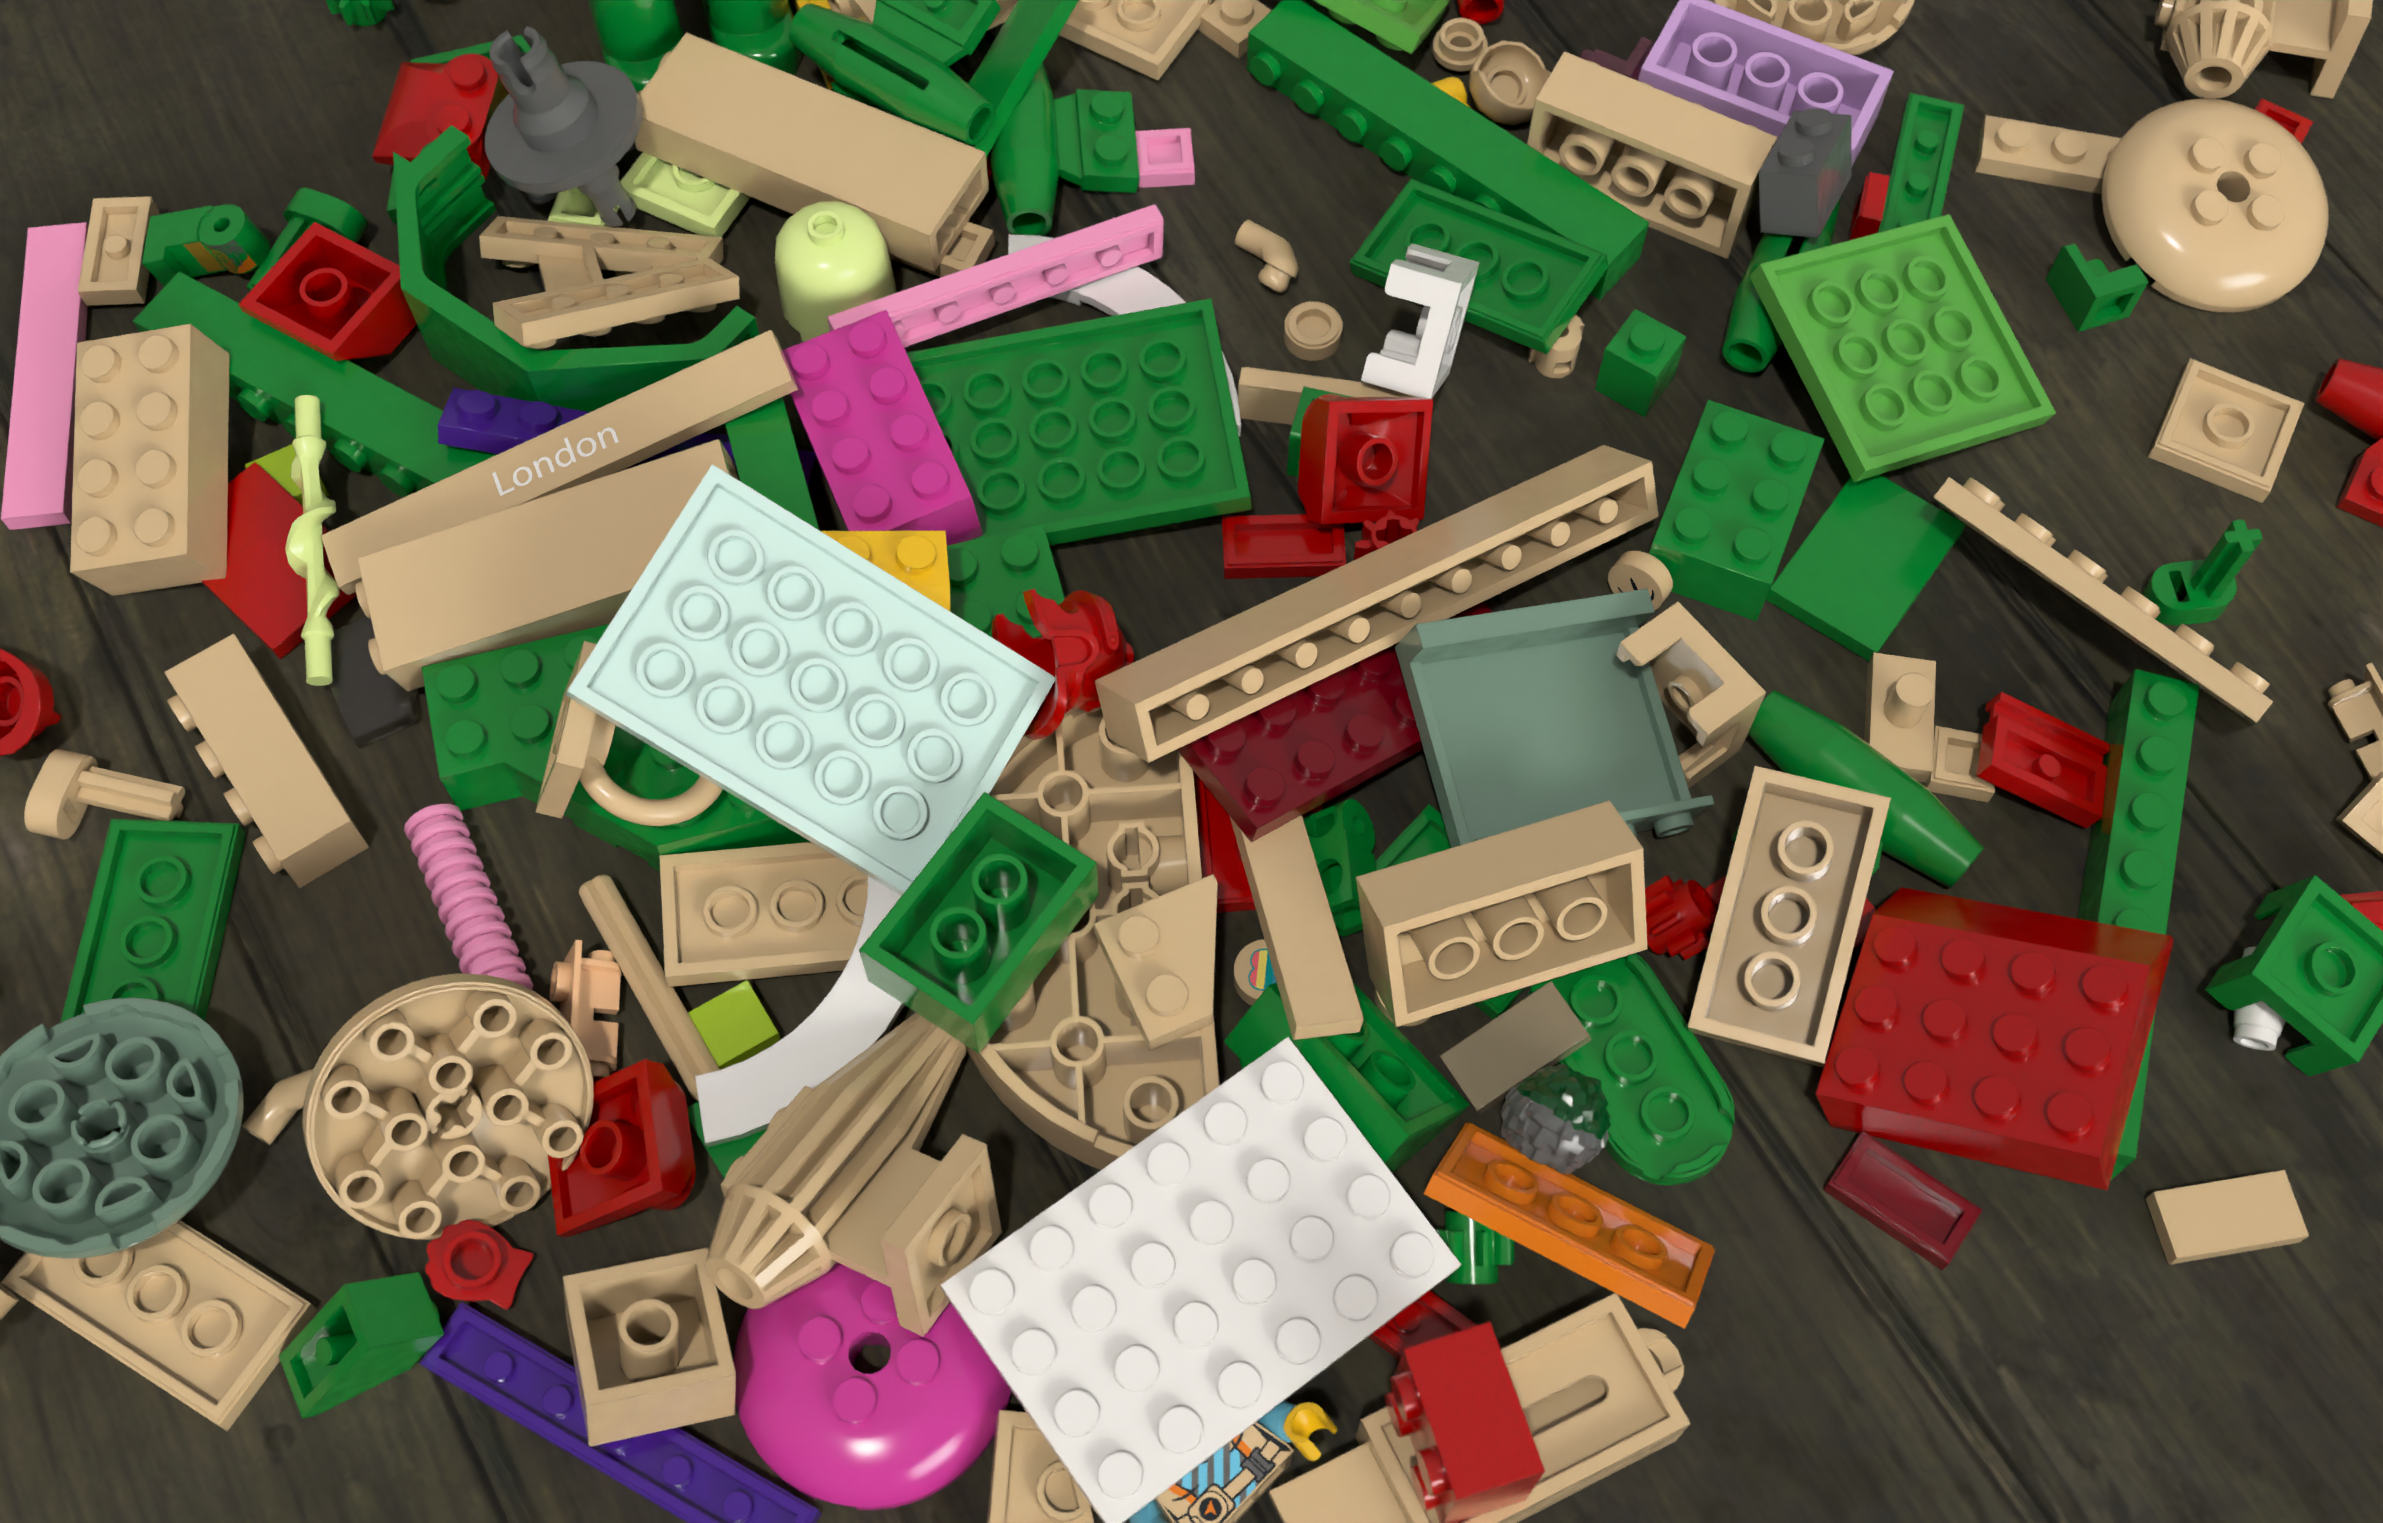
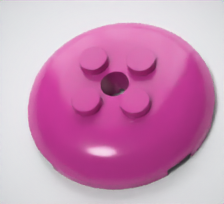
(853, 1433)

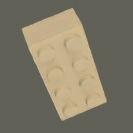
(1652, 152)
(150, 461)
(1503, 912)
(1789, 916)

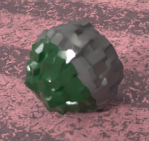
(1557, 1118)

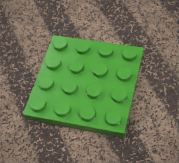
(1901, 346)

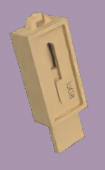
(1593, 1402)

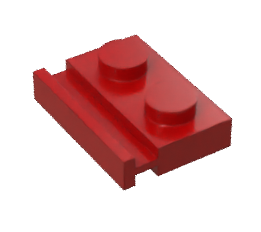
(2043, 760)

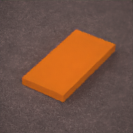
(1573, 1224)

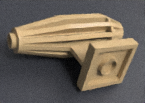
(2224, 40)
(850, 1187)

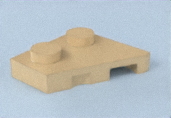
(1165, 960)

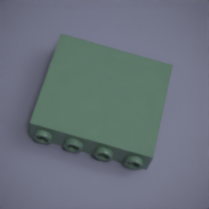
(1543, 718)

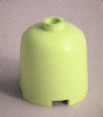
(828, 263)

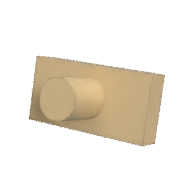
(1902, 711)

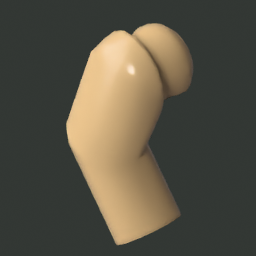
(1272, 249)
(278, 1107)

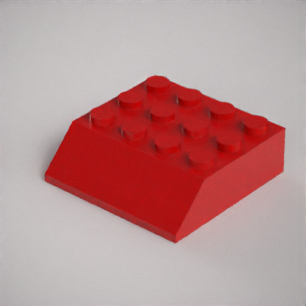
(1995, 1034)

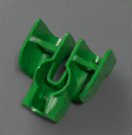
(641, 32)

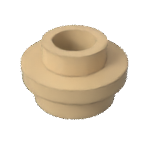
(1459, 44)

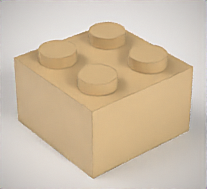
(649, 1347)

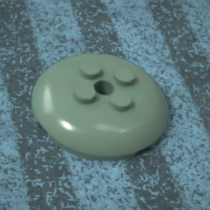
(110, 1068)

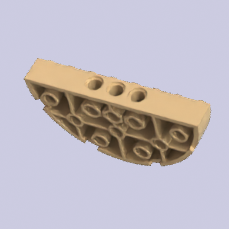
(1070, 1046)

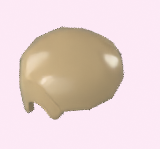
(1507, 82)

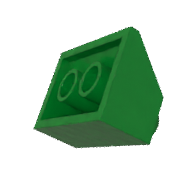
(1371, 1073)

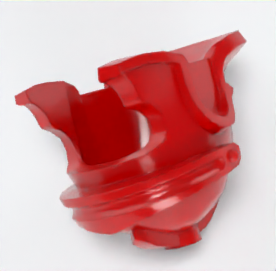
(1075, 647)

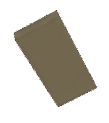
(1515, 1046)

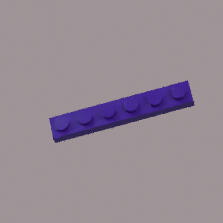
(500, 423)

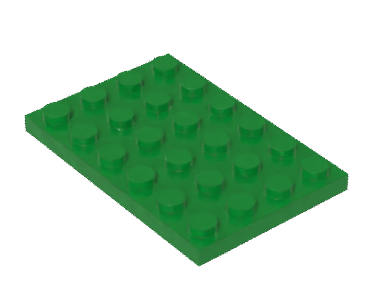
(1092, 423)

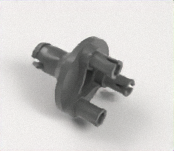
(562, 126)

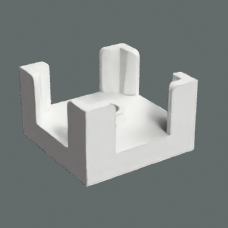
(1424, 360)

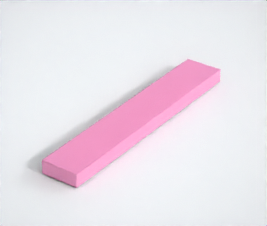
(1017, 277)
(44, 385)

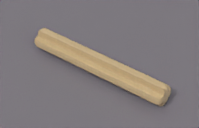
(647, 980)

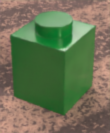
(1640, 362)

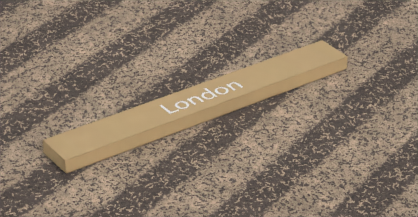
(575, 451)

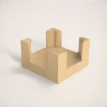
(1698, 685)

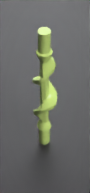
(305, 543)

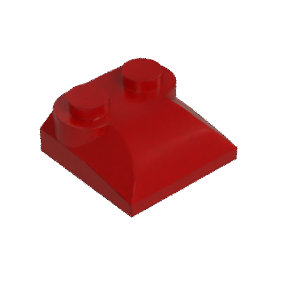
(434, 97)
(1364, 458)
(631, 1154)

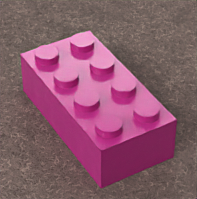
(878, 433)

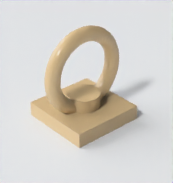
(580, 752)

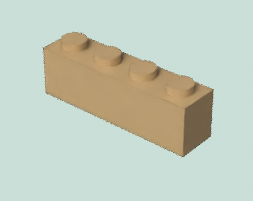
(265, 761)

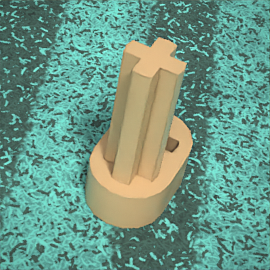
(74, 780)

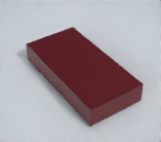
(1902, 1200)

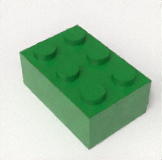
(1734, 508)
(980, 921)

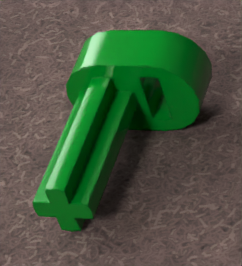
(304, 210)
(2206, 582)

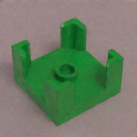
(2315, 971)

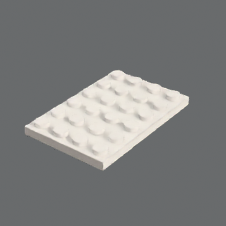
(1199, 1281)

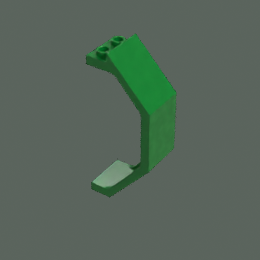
(438, 210)

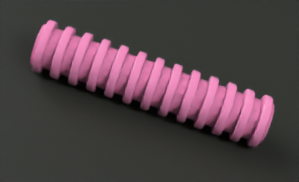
(464, 894)

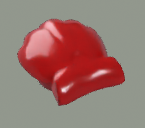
(475, 1264)

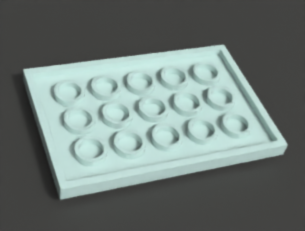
(810, 683)

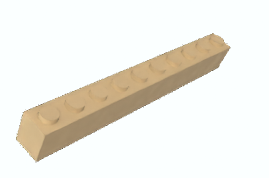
(1373, 602)

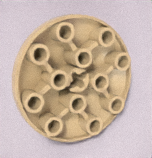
(446, 1105)

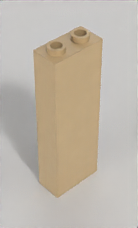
(809, 146)
(525, 569)

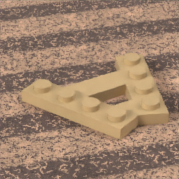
(654, 270)

